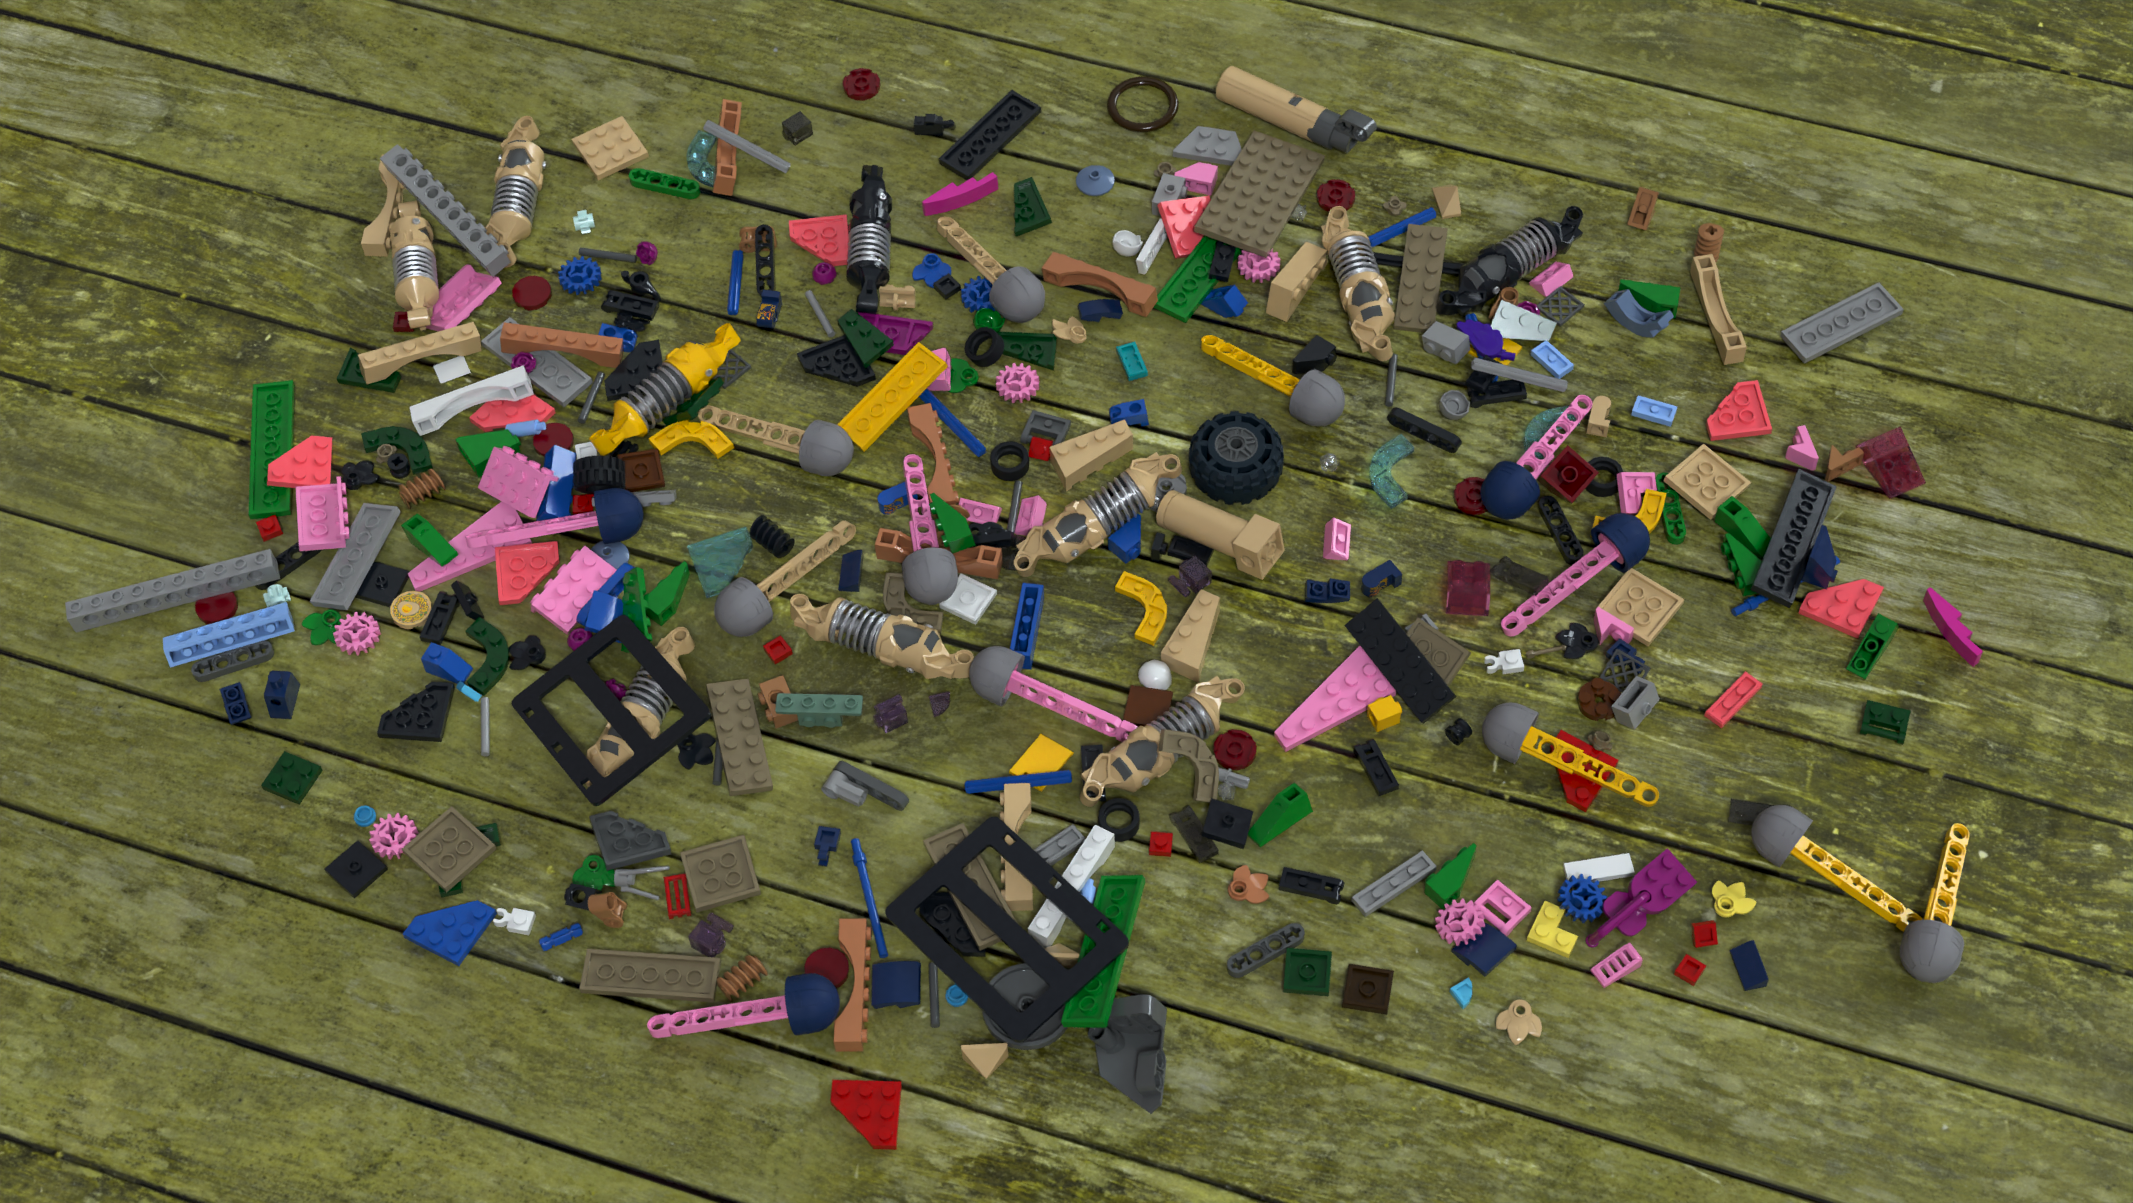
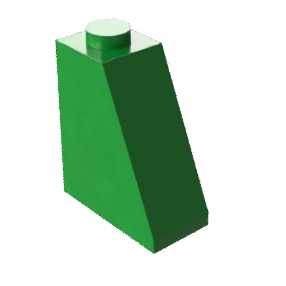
(478, 447)

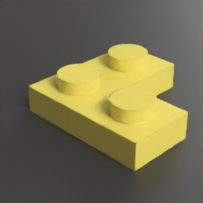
(1548, 935)

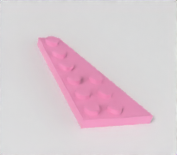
(430, 573)
(1335, 700)

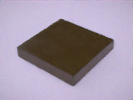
(1367, 989)

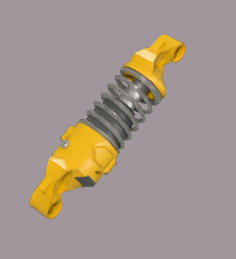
(681, 376)

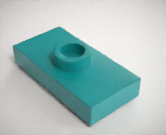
(1132, 361)

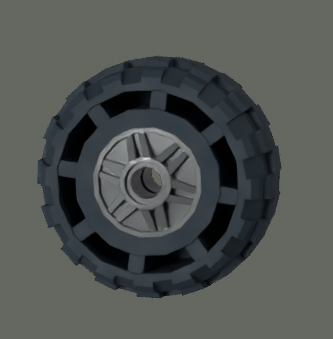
(1236, 458)

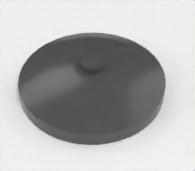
(1020, 988)

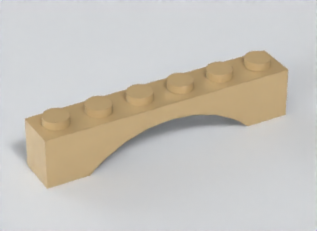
(377, 235)
(1726, 335)
(382, 362)
(1017, 807)

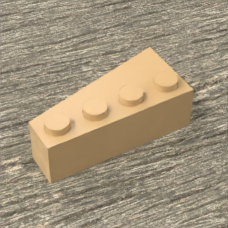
(1295, 280)
(1090, 452)
(1191, 639)

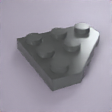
(626, 841)

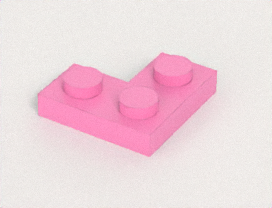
(1631, 487)

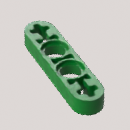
(642, 179)
(1671, 508)

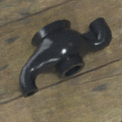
(640, 284)

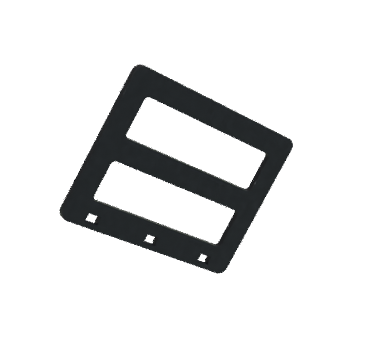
(644, 747)
(1063, 982)

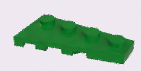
(634, 603)

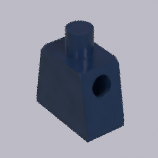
(281, 687)

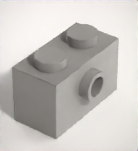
(1169, 189)
(1446, 342)
(1635, 702)

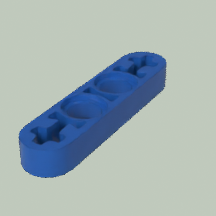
(613, 587)

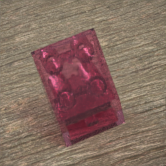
(1892, 462)
(1468, 588)

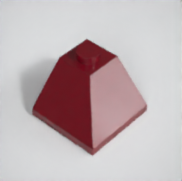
(1567, 475)

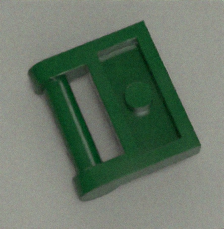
(1886, 717)

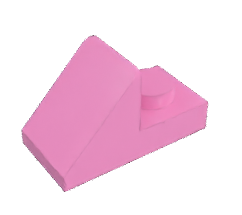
(1803, 450)
(1610, 625)

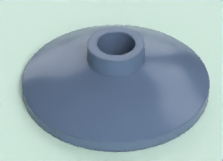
(1095, 180)
(618, 553)

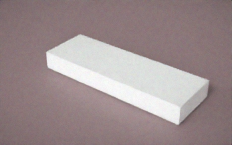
(1151, 247)
(1601, 868)

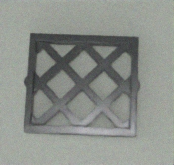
(1559, 290)
(734, 377)
(1610, 665)

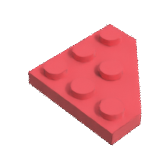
(1180, 220)
(822, 237)
(503, 412)
(1740, 414)
(303, 465)
(523, 569)
(1843, 606)

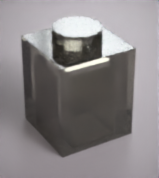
(797, 128)

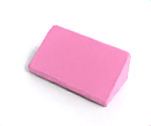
(1552, 278)
(980, 512)
(1030, 514)
(1336, 540)

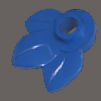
(931, 270)

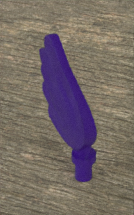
(1485, 339)

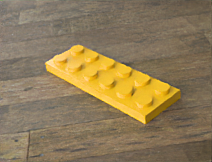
(892, 396)

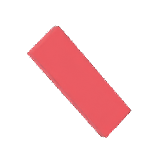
(1733, 699)

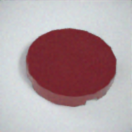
(861, 84)
(1335, 193)
(531, 292)
(554, 434)
(1468, 496)
(216, 608)
(1235, 749)
(830, 964)

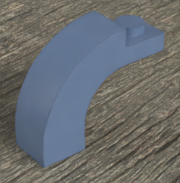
(1634, 317)

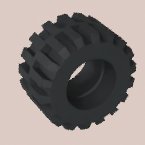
(598, 473)

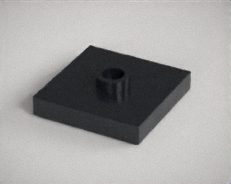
(382, 584)
(1227, 823)
(356, 869)

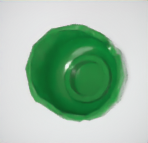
(988, 318)

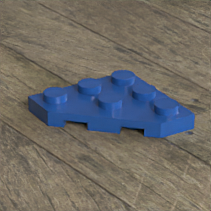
(451, 930)

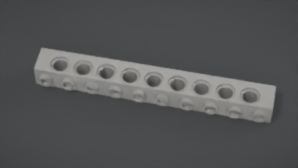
(446, 210)
(172, 590)

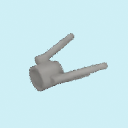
(626, 877)

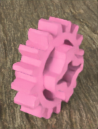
(1257, 266)
(1017, 383)
(356, 633)
(383, 835)
(1460, 922)

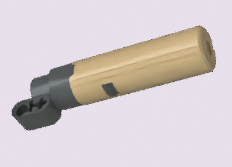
(1293, 111)

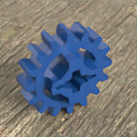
(580, 275)
(977, 294)
(1580, 899)

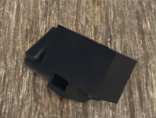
(932, 125)

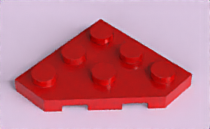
(1577, 789)
(870, 1109)

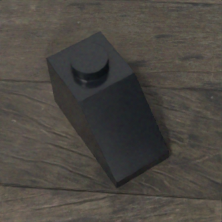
(1316, 355)

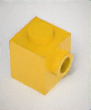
(1384, 713)

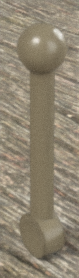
(1530, 654)

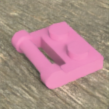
(1506, 903)

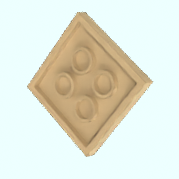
(610, 148)
(1706, 481)
(1642, 605)

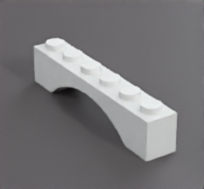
(437, 411)
(1087, 860)

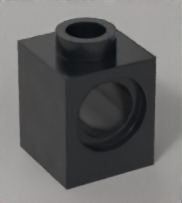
(572, 893)

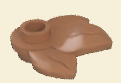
(1250, 884)

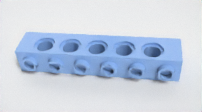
(228, 634)

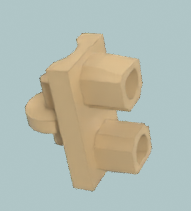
(897, 297)

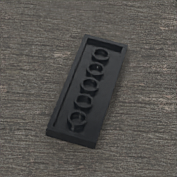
(990, 135)
(1400, 661)

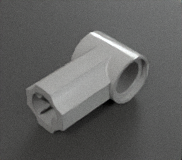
(839, 786)

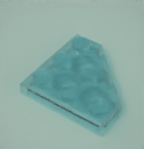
(720, 559)

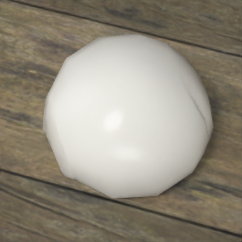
(1126, 243)
(1155, 675)

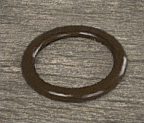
(1142, 81)

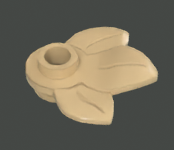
(1072, 330)
(1519, 1025)

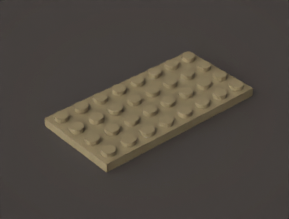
(1259, 194)

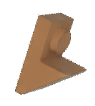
(1643, 208)
(1840, 464)

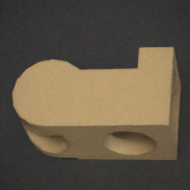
(1600, 411)

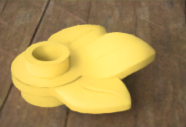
(1733, 898)

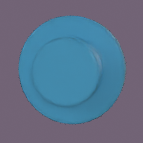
(364, 816)
(956, 996)

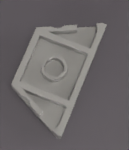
(1209, 146)

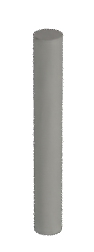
(820, 314)
(485, 734)

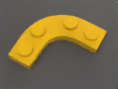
(691, 431)
(1650, 511)
(1151, 600)

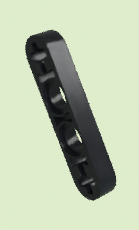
(768, 261)
(1424, 430)
(1563, 529)
(290, 564)

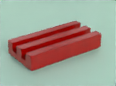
(679, 912)

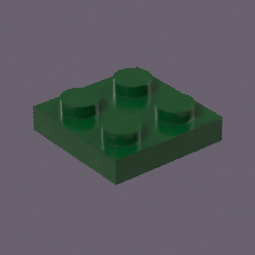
(291, 777)
(1307, 972)

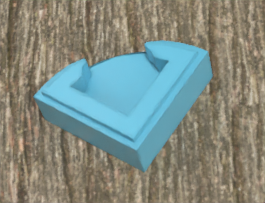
(468, 691)
(1462, 992)

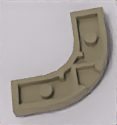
(896, 604)
(1201, 758)

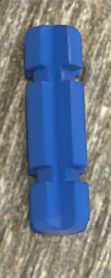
(560, 936)

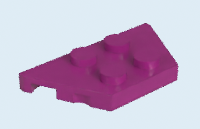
(902, 331)

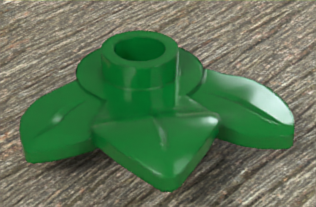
(959, 373)
(320, 627)
(595, 877)

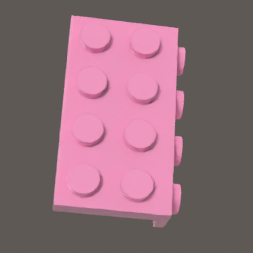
(461, 296)
(516, 480)
(322, 516)
(572, 588)

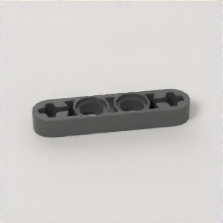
(232, 659)
(875, 787)
(1263, 947)

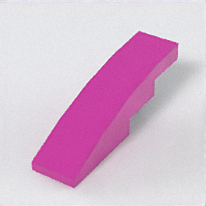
(954, 197)
(1948, 622)

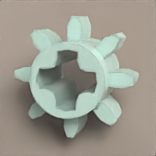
(583, 222)
(276, 595)

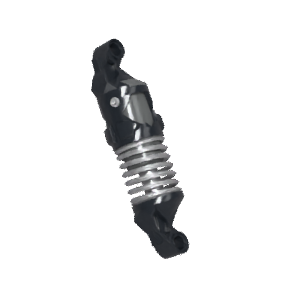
(869, 239)
(1506, 263)

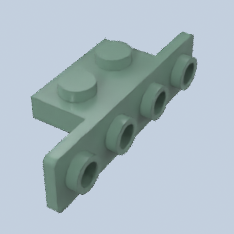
(819, 708)

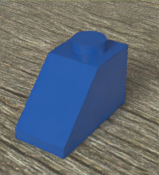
(1225, 301)
(1127, 540)
(445, 664)

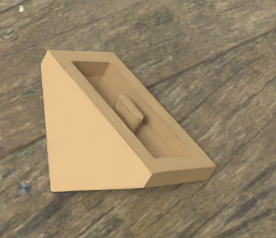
(1447, 200)
(1064, 955)
(985, 1057)

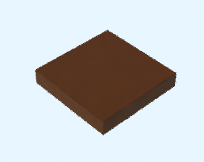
(642, 470)
(1146, 705)

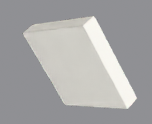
(969, 599)

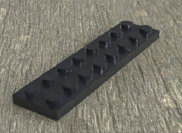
(1793, 538)

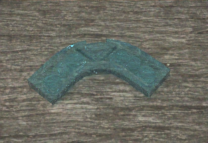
(697, 158)
(1541, 424)
(1381, 468)

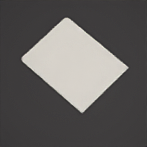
(451, 369)

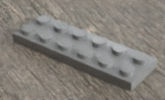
(1841, 322)
(552, 371)
(353, 562)

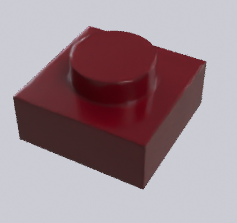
(401, 322)

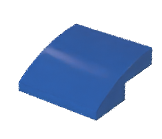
(602, 611)

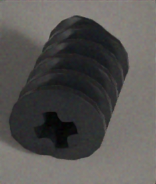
(771, 537)

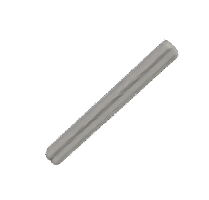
(746, 146)
(1519, 374)

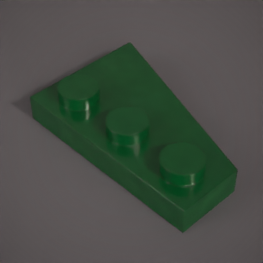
(864, 337)

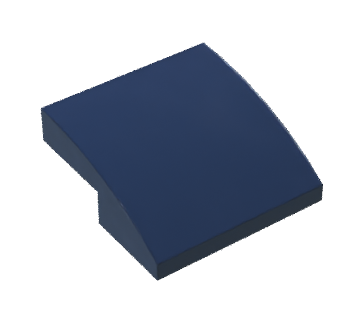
(1486, 951)
(896, 984)

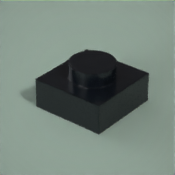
(947, 286)
(1159, 547)

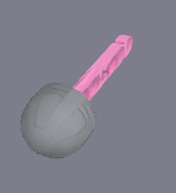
(927, 572)
(997, 674)

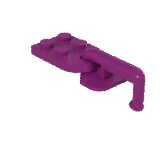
(1658, 883)

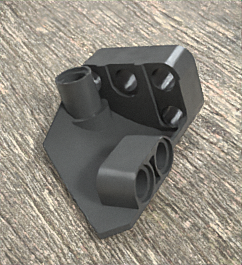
(1132, 1049)

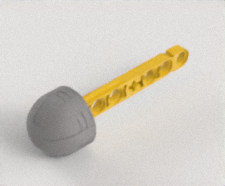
(1314, 397)
(1511, 729)
(1780, 833)
(1930, 947)

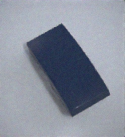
(1095, 309)
(1331, 592)
(235, 703)

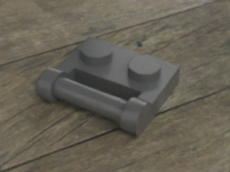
(1045, 425)

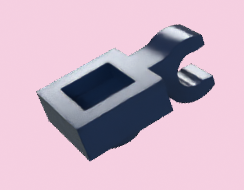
(1626, 648)
(826, 841)

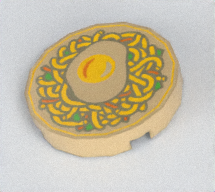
(410, 609)

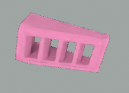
(1626, 950)

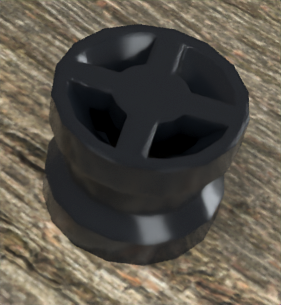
(403, 468)
(1458, 731)

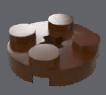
(1588, 695)

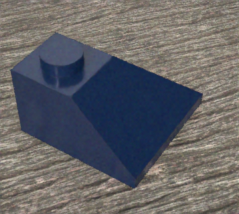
(1821, 561)

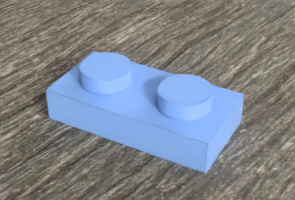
(1552, 359)
(1654, 411)

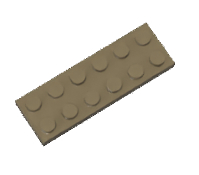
(1420, 278)
(739, 737)
(977, 871)
(650, 975)

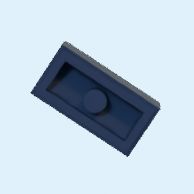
(851, 571)
(1749, 966)

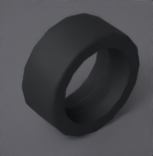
(976, 339)
(1011, 448)
(1609, 465)
(1120, 804)

